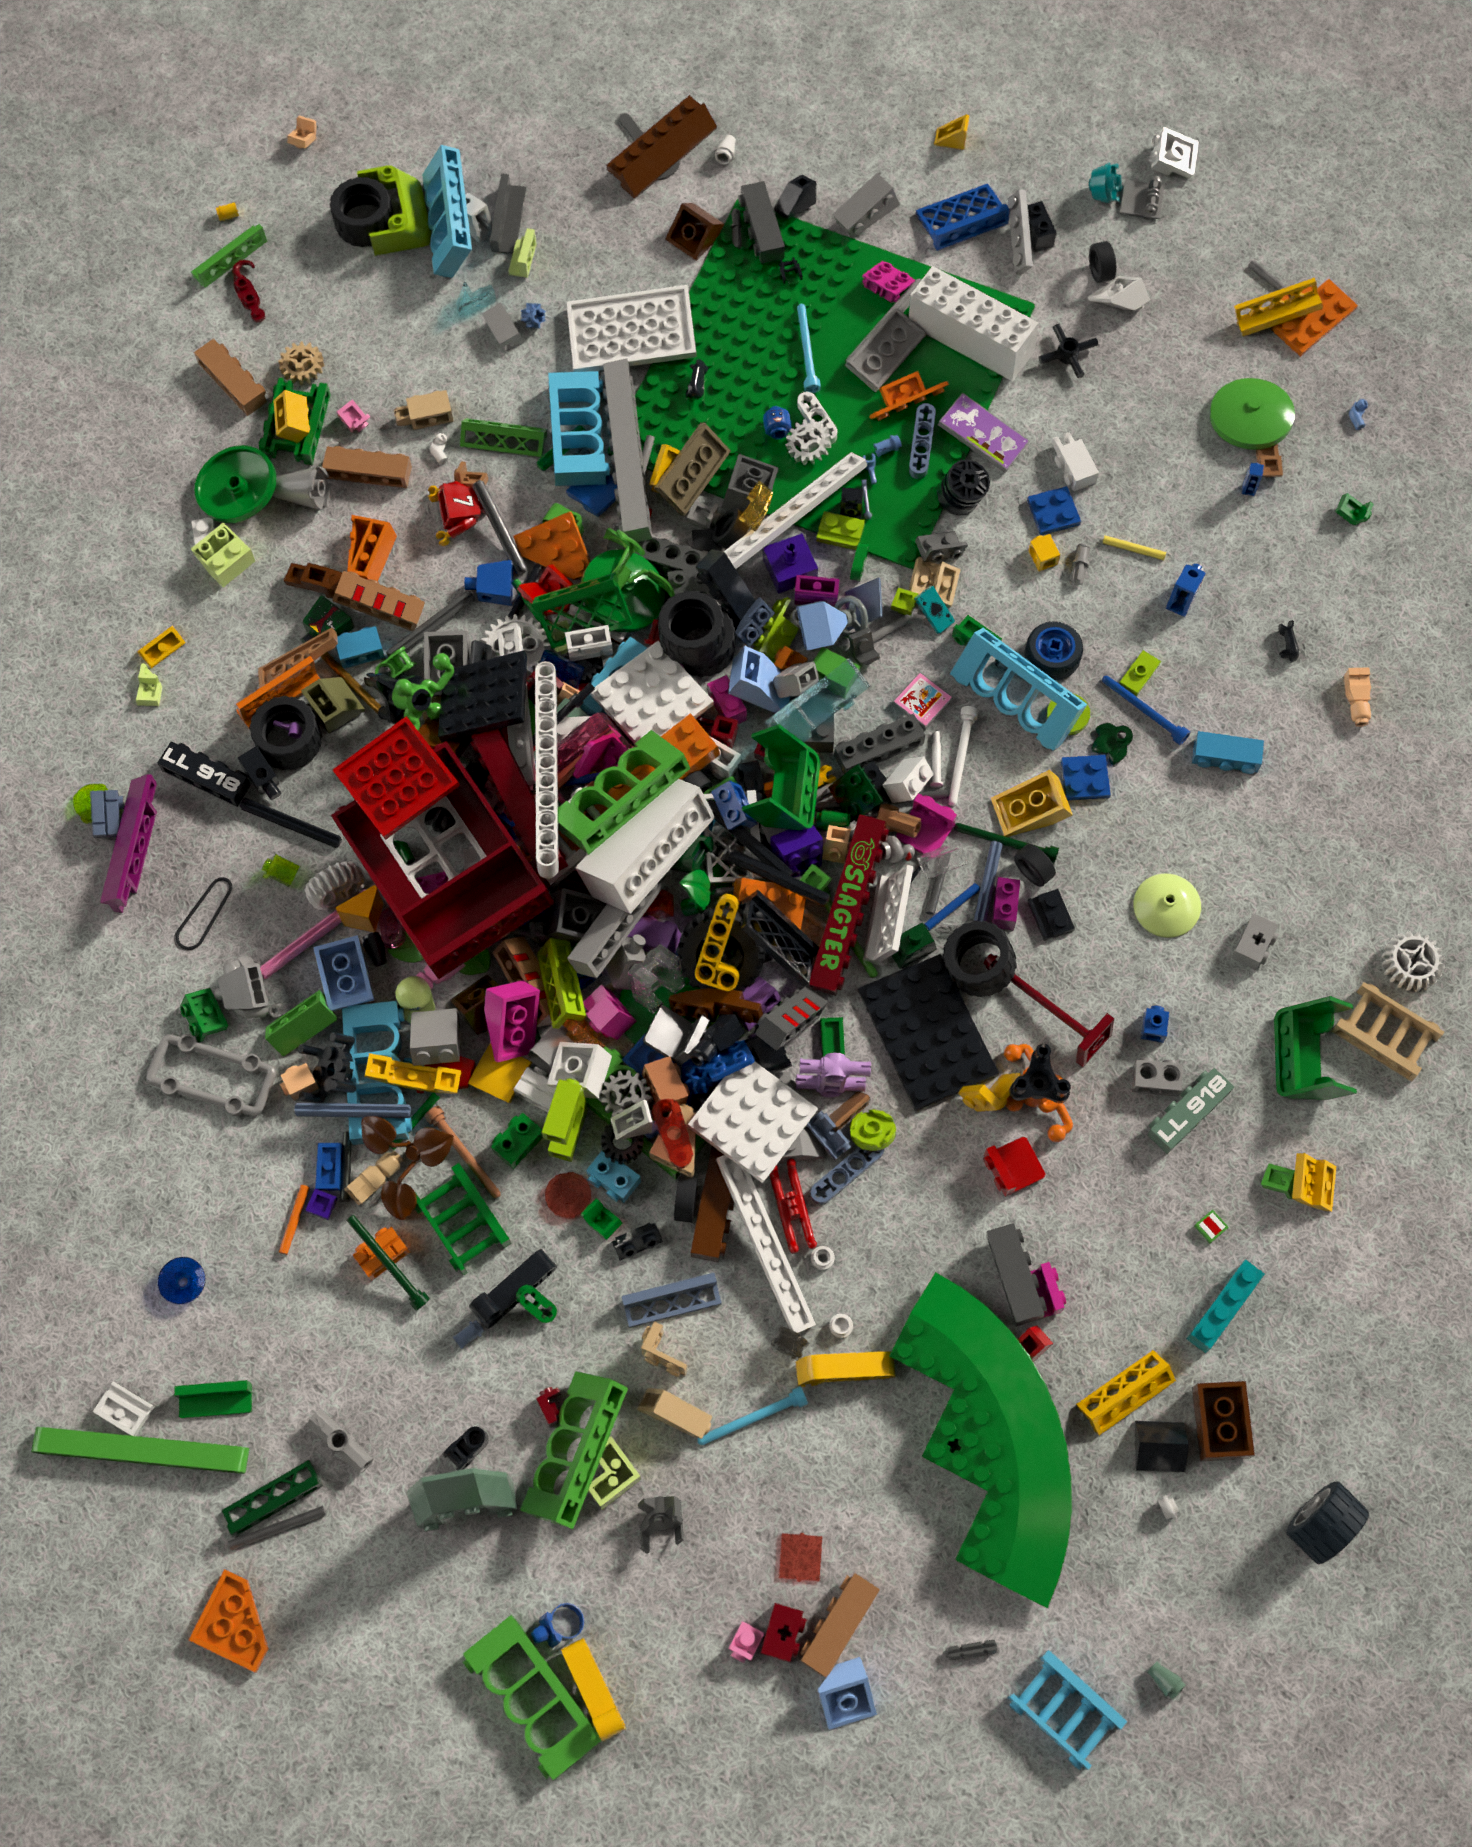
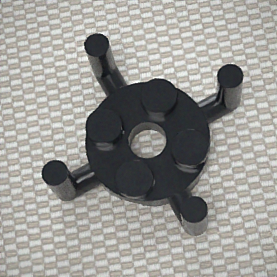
(330, 1059)

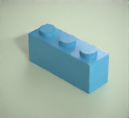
(1227, 752)

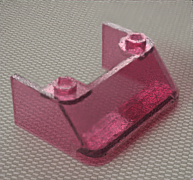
(573, 744)

